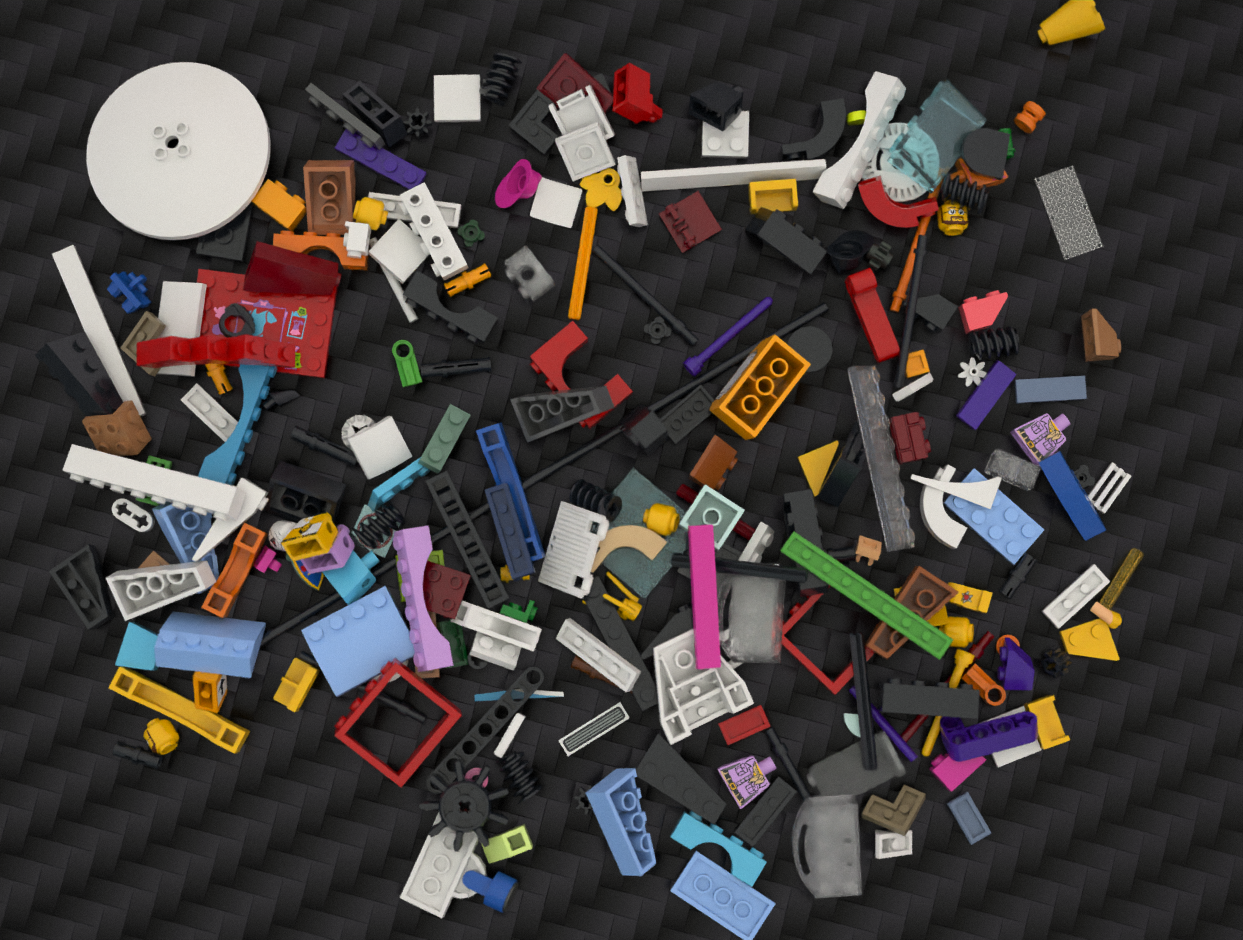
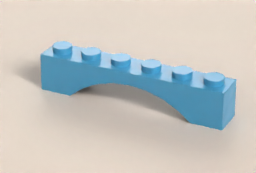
(223, 462)

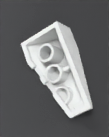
(220, 530)

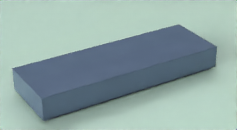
(1050, 389)

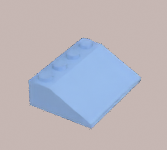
(359, 640)
(209, 644)

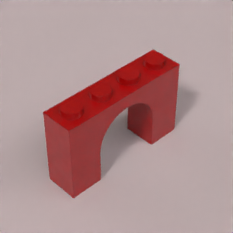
(551, 359)

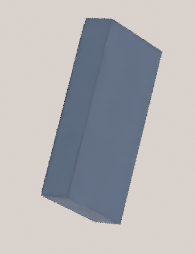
(969, 818)

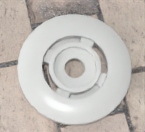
(896, 183)

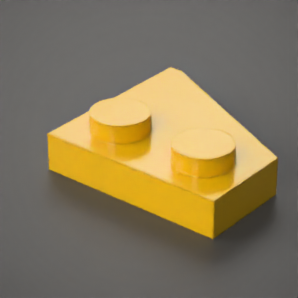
(1090, 640)

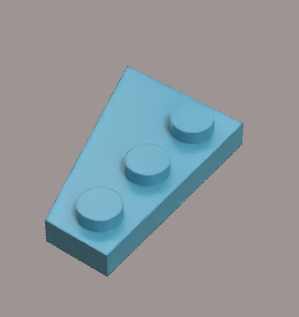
(396, 483)

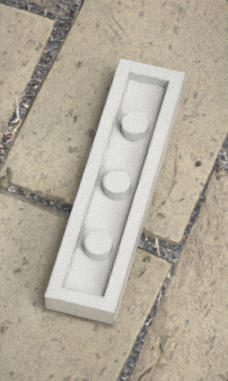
(449, 211)
(598, 655)

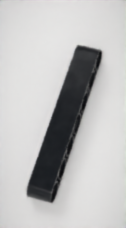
(490, 718)

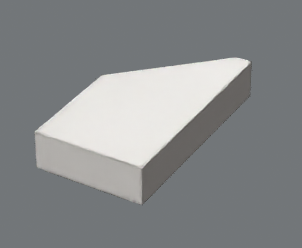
(913, 387)

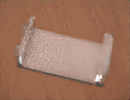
(845, 773)

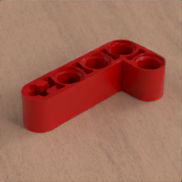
(871, 314)

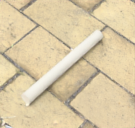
(398, 290)

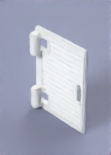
(572, 549)

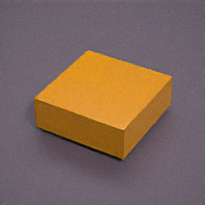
(916, 364)

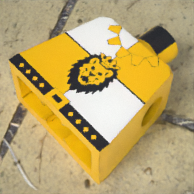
(310, 537)

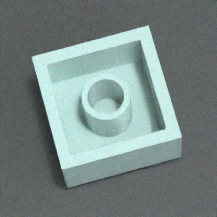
(713, 509)

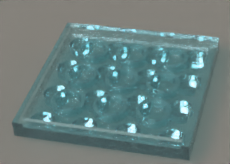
(628, 563)

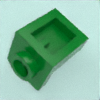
(514, 611)

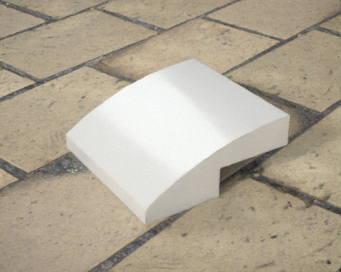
(379, 447)

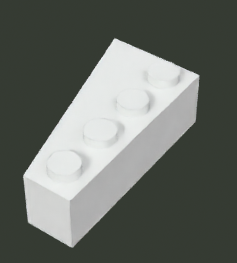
(153, 587)

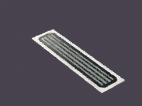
(594, 729)

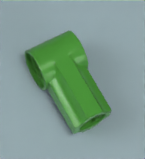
(407, 365)

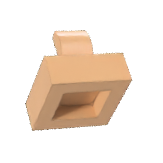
(868, 548)

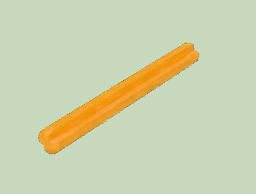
(582, 263)

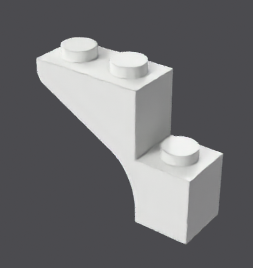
(497, 625)

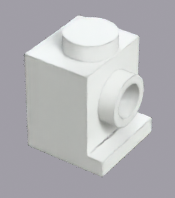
(357, 239)

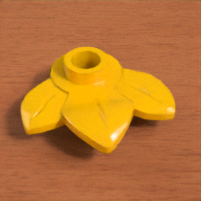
(602, 192)

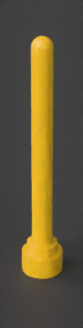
(962, 660)

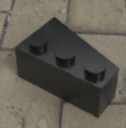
(787, 239)

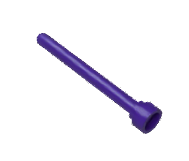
(694, 364)

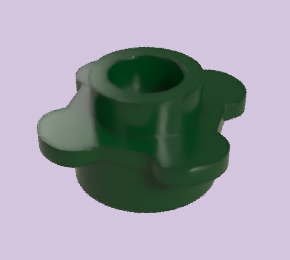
(470, 239)

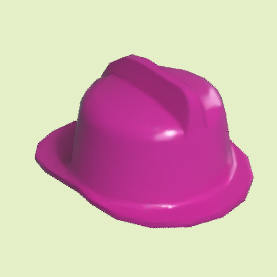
(518, 183)

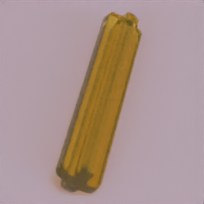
(1121, 578)

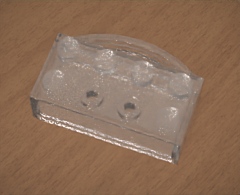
(753, 618)
(830, 846)

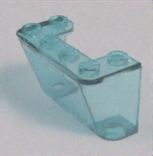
(935, 136)

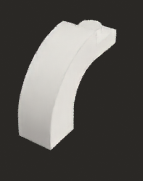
(933, 513)

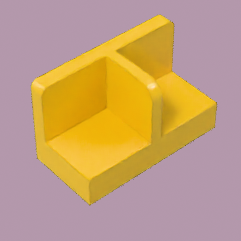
(296, 684)

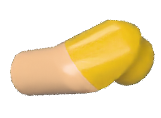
(1112, 618)

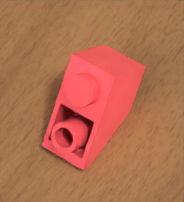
(981, 313)

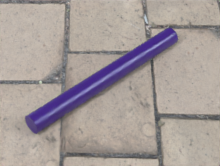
(890, 731)

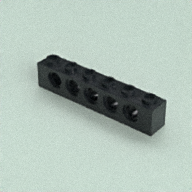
(467, 539)

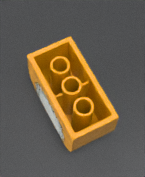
(759, 387)

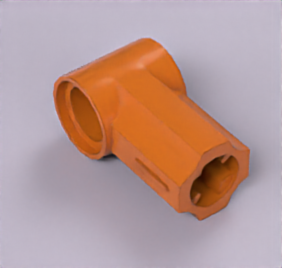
(983, 683)

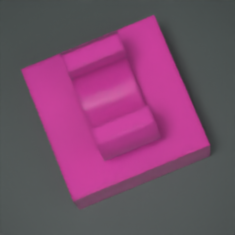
(266, 560)

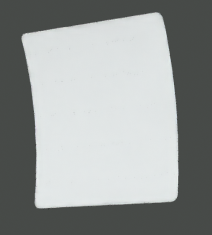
(555, 202)

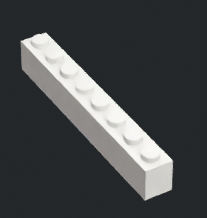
(155, 482)

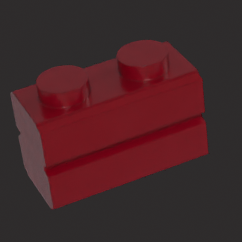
(909, 438)

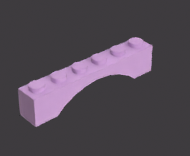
(413, 550)

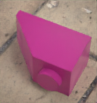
(952, 772)

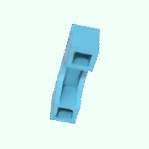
(744, 863)

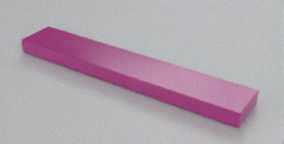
(704, 596)

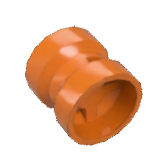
(1029, 117)

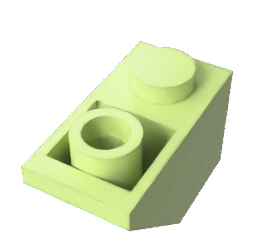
(508, 844)

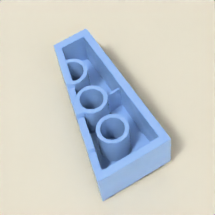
(622, 821)

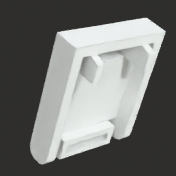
(580, 111)

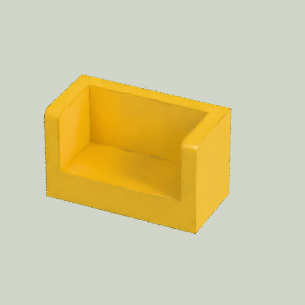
(773, 195)
(1049, 726)

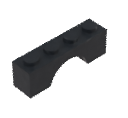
(423, 293)

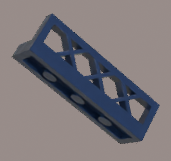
(510, 531)

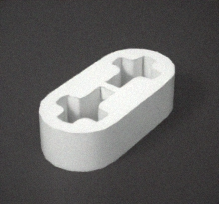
(129, 519)

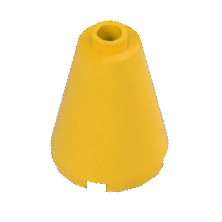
(1071, 22)

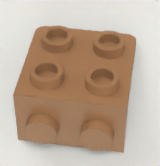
(119, 432)

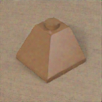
(1099, 337)

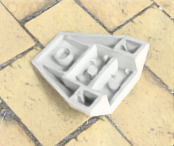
(693, 695)

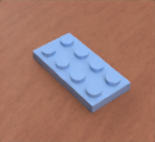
(1002, 526)
(722, 896)

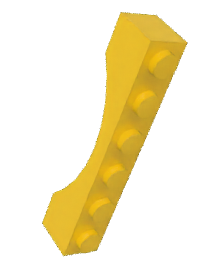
(166, 701)

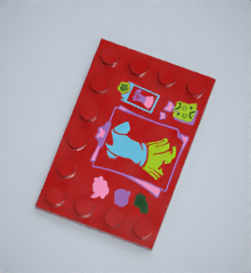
(277, 317)

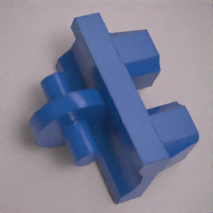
(132, 288)

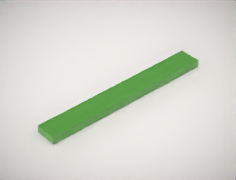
(866, 595)

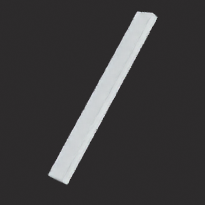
(731, 175)
(95, 323)

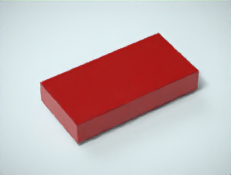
(744, 725)

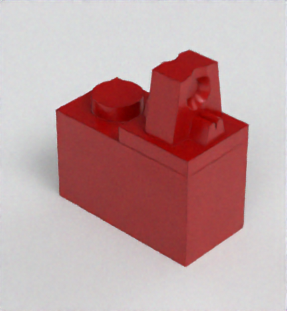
(633, 95)

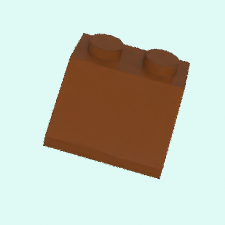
(713, 464)

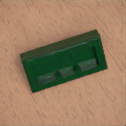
(454, 635)

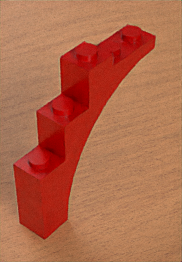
(214, 350)

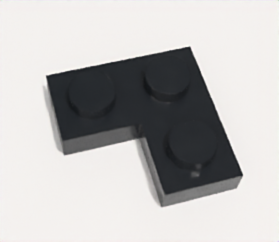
(529, 123)

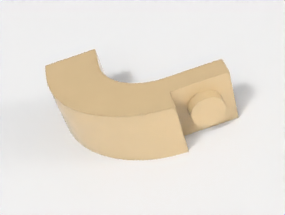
(629, 536)

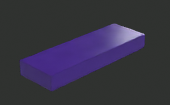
(986, 395)

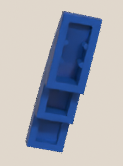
(1072, 495)

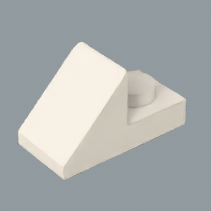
(892, 844)

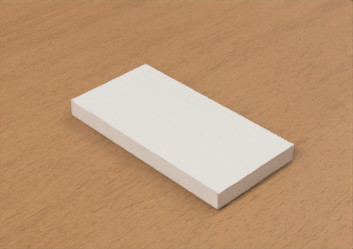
(182, 314)

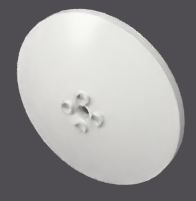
(202, 179)

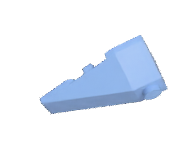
(185, 533)

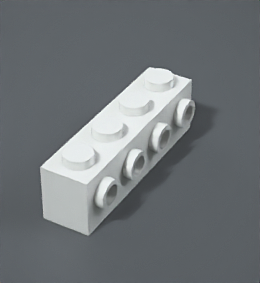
(434, 232)

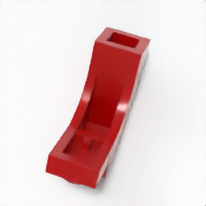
(890, 211)

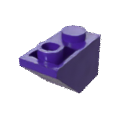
(1016, 667)

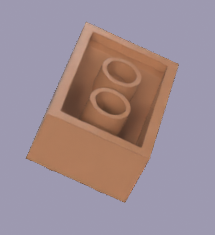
(329, 195)

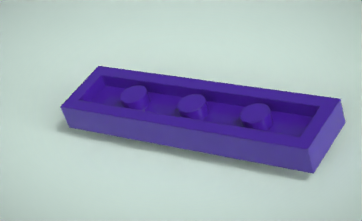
(380, 161)

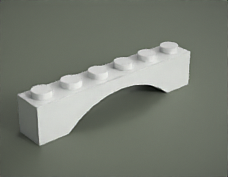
(840, 180)

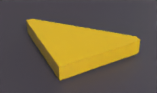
(816, 464)

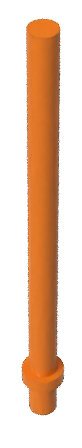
(899, 294)

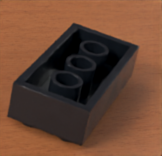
(687, 414)

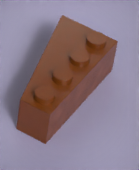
(922, 595)

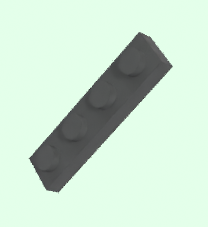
(350, 122)

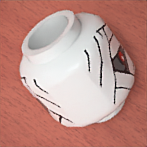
(278, 532)

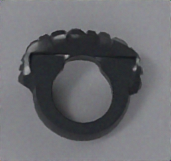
(237, 310)

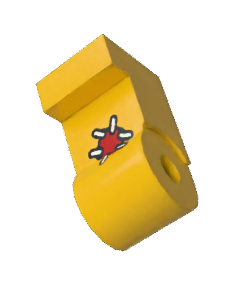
(971, 598)

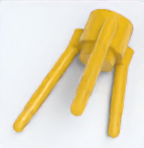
(627, 608)

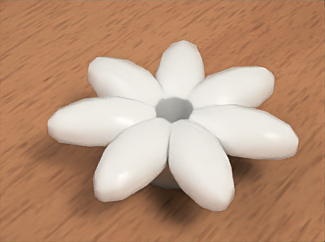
(968, 372)

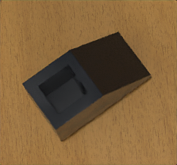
(933, 312)

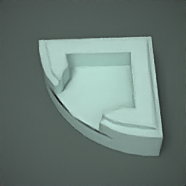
(852, 723)

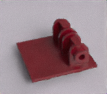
(690, 221)
(443, 589)

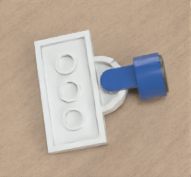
(447, 874)

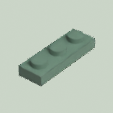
(444, 439)

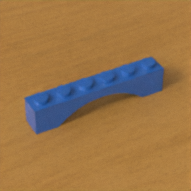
(503, 467)

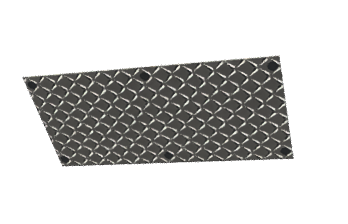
(1068, 212)

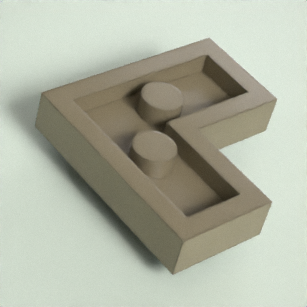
(147, 328)
(896, 816)

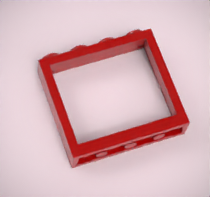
(845, 675)
(427, 745)

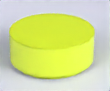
(856, 117)

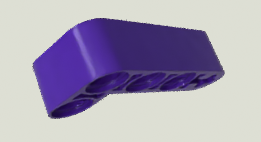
(987, 737)

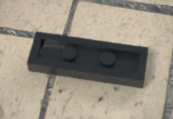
(765, 811)

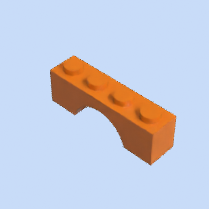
(310, 242)
(228, 585)

